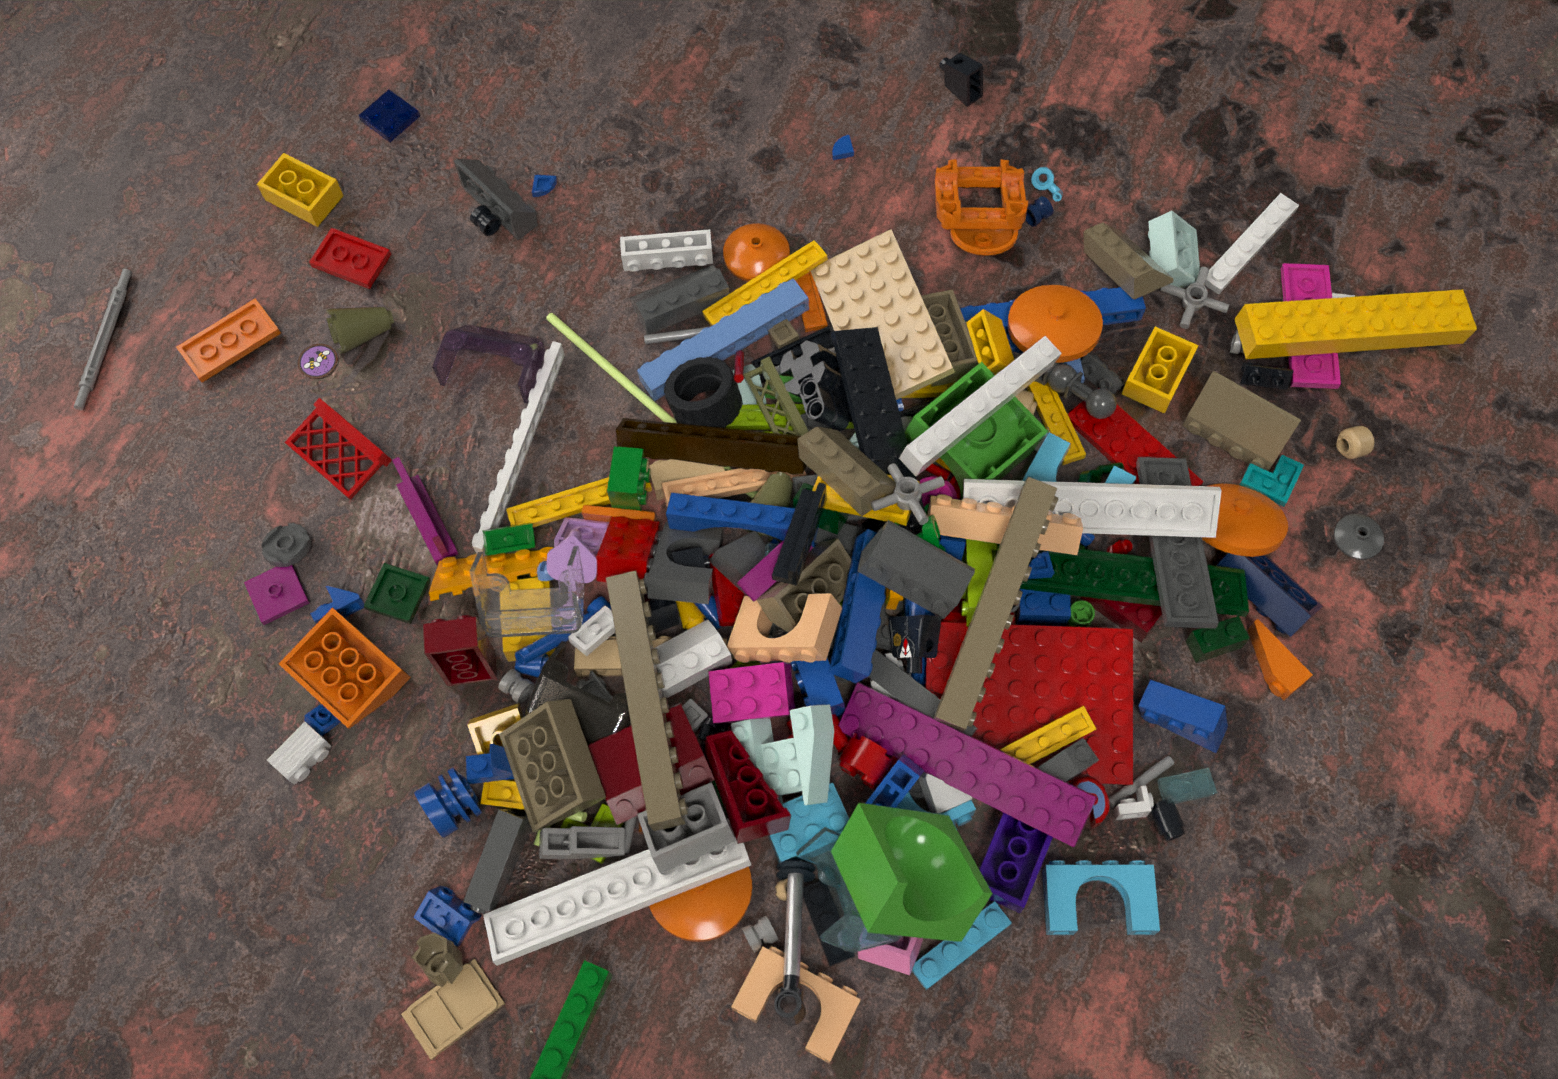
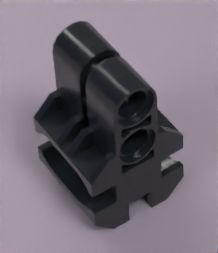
(817, 384)

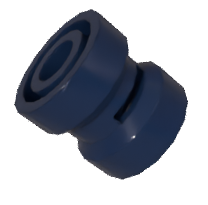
(1039, 210)

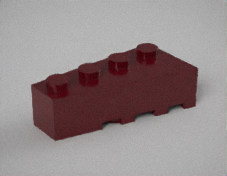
(747, 798)

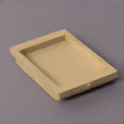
(452, 1010)

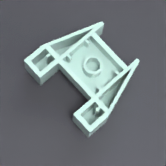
(796, 762)

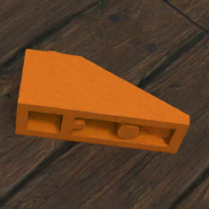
(1279, 666)

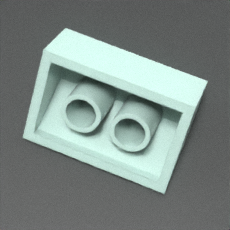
(1175, 248)

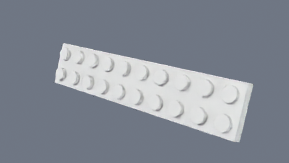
(1119, 507)
(600, 899)

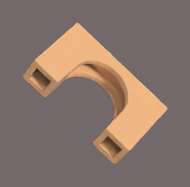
(806, 642)
(836, 1004)

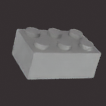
(704, 831)

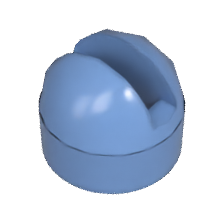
(542, 572)

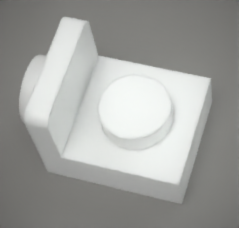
(1131, 809)

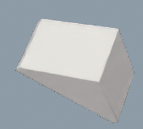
(940, 795)

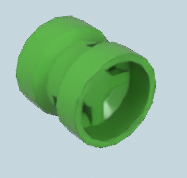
(1081, 611)

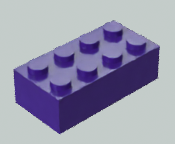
(1014, 861)

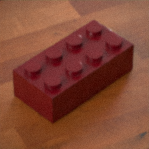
(460, 650)

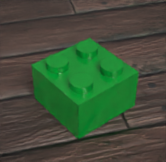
(628, 478)

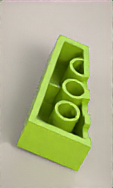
(979, 556)

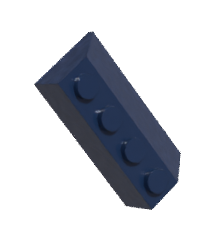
(1274, 592)

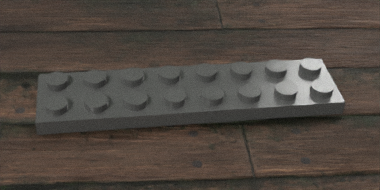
(1178, 560)

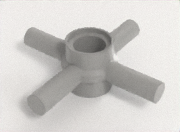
(1192, 305)
(907, 493)

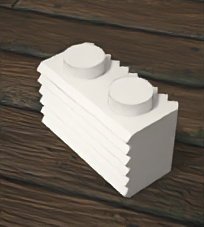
(299, 753)

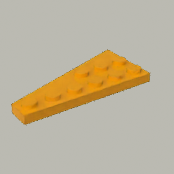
(454, 574)

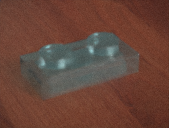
(1187, 786)

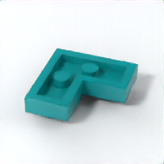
(1274, 485)

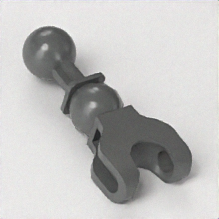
(1064, 379)

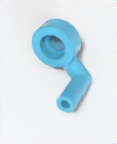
(1049, 184)

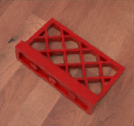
(345, 431)

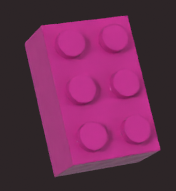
(751, 692)

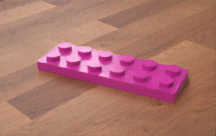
(1310, 283)

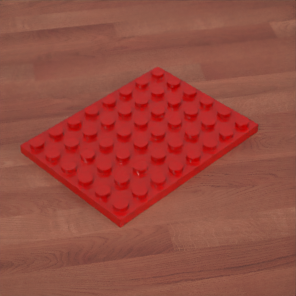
(1046, 676)

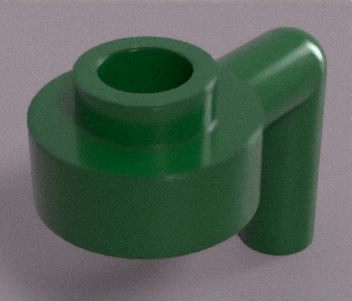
(1094, 476)

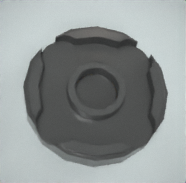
(286, 545)

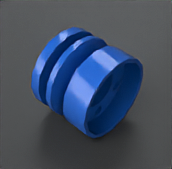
(448, 802)

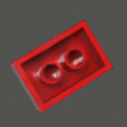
(626, 547)

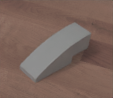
(581, 842)

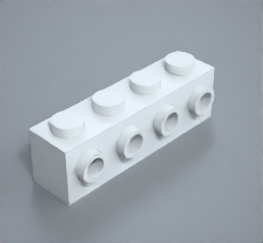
(666, 250)

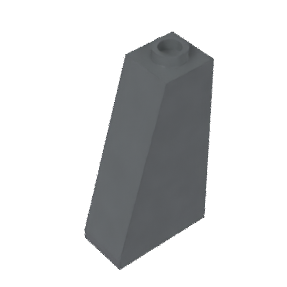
(739, 557)
(498, 859)

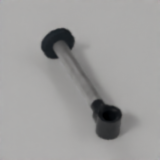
(796, 873)

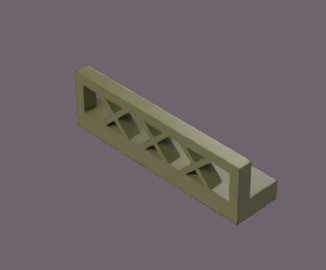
(782, 396)

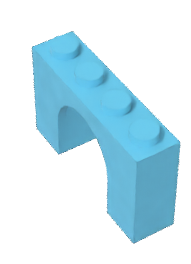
(1051, 457)
(1132, 881)

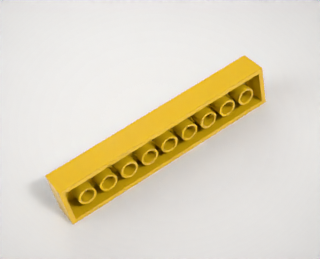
(1354, 324)

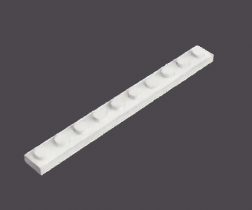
(521, 442)

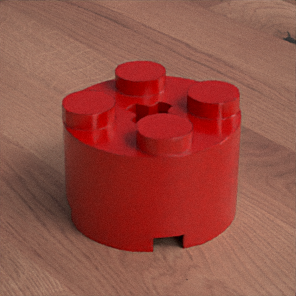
(866, 760)

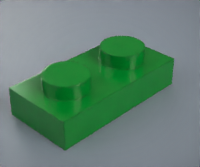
(508, 538)

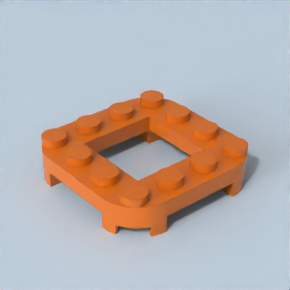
(1012, 192)

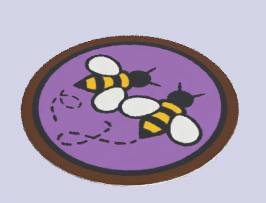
(317, 361)

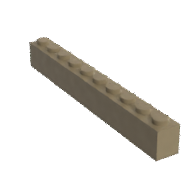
(995, 604)
(645, 702)

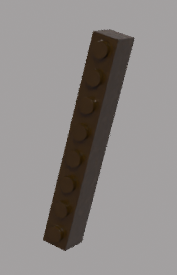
(712, 445)

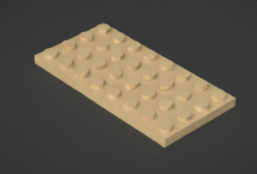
(876, 289)

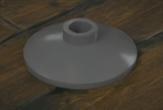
(1352, 543)

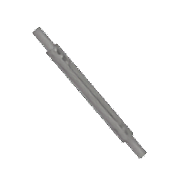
(102, 340)

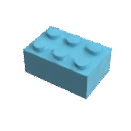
(807, 822)

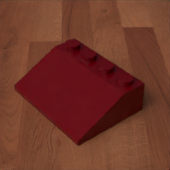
(619, 769)

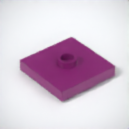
(276, 593)

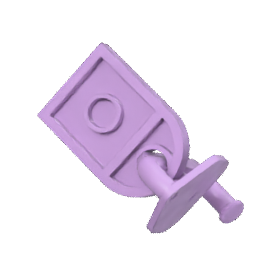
(581, 533)

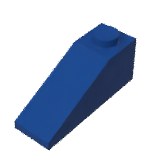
(896, 783)

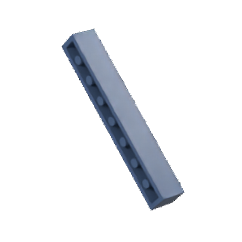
(728, 335)

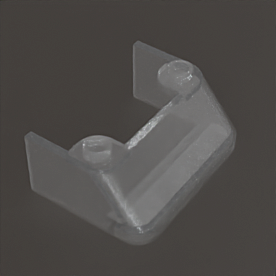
(529, 611)

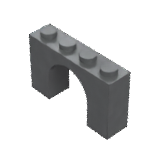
(678, 582)

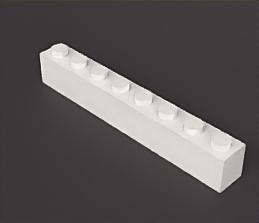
(979, 406)

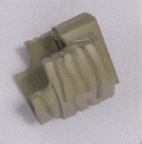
(438, 959)

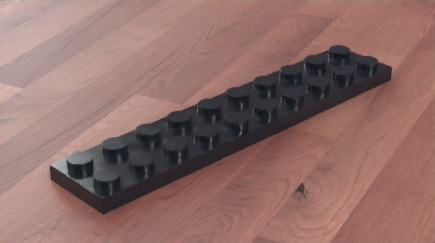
(873, 403)

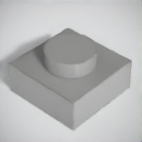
(694, 714)

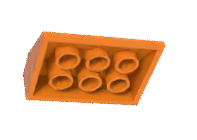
(343, 669)

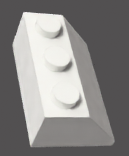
(690, 657)

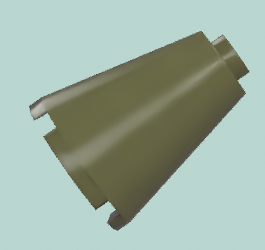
(357, 325)
(774, 492)

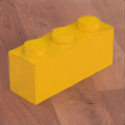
(990, 341)

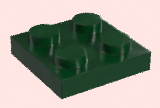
(397, 593)

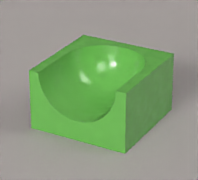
(910, 873)

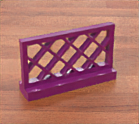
(425, 515)

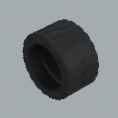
(701, 376)

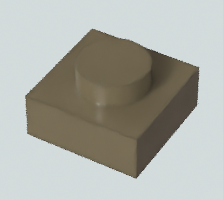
(783, 334)

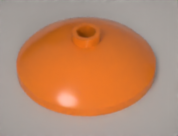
(984, 241)
(751, 260)

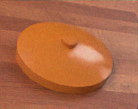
(1061, 315)
(1248, 522)
(706, 909)

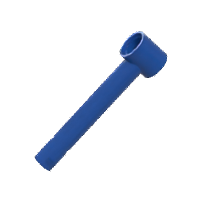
(552, 641)

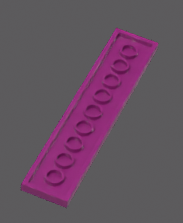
(969, 764)

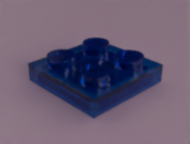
(389, 115)

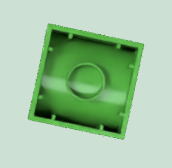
(994, 445)

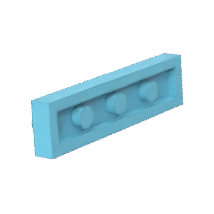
(950, 954)

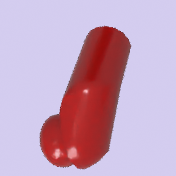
(1120, 547)

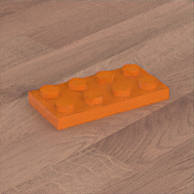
(228, 340)

